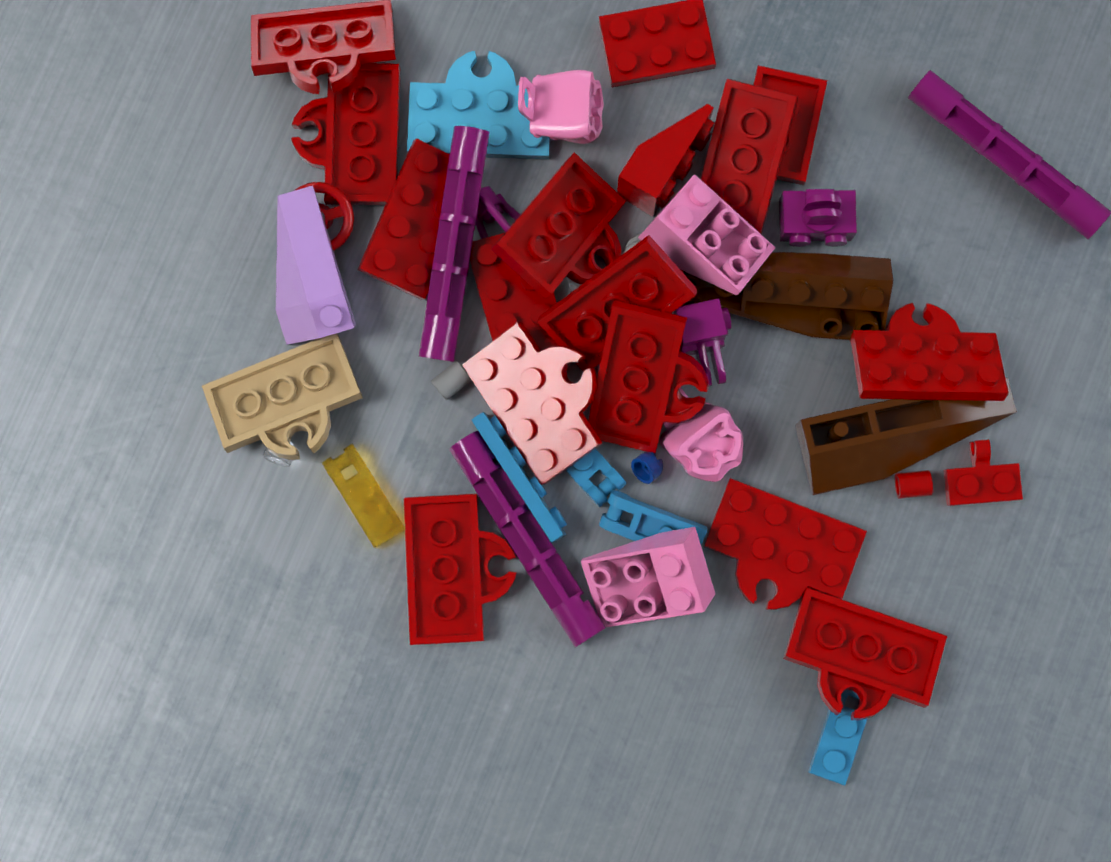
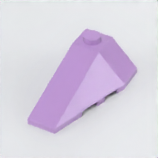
(308, 280)

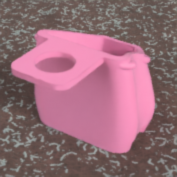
(563, 106)
(706, 443)

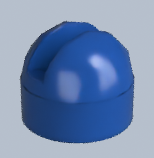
(647, 467)

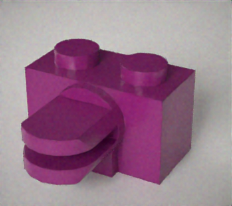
(817, 216)
(704, 333)

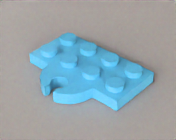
(477, 103)

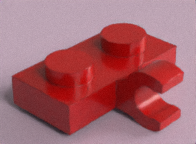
(982, 481)

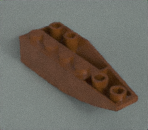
(811, 294)
(887, 437)

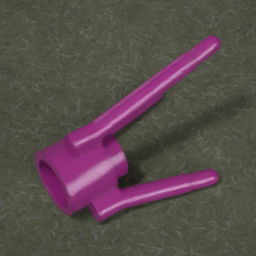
(491, 210)

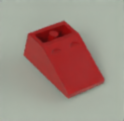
(658, 162)

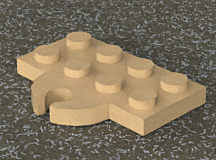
(283, 397)

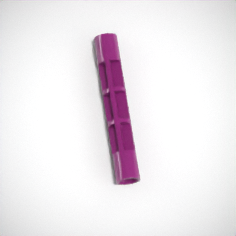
(1009, 154)
(454, 243)
(527, 539)

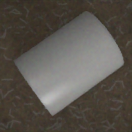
(451, 380)

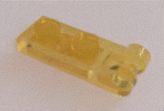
(364, 497)

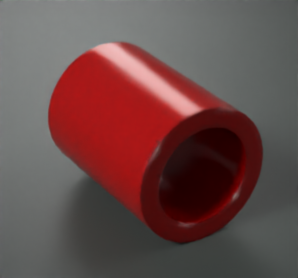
(913, 484)

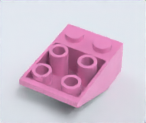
(709, 237)
(650, 579)

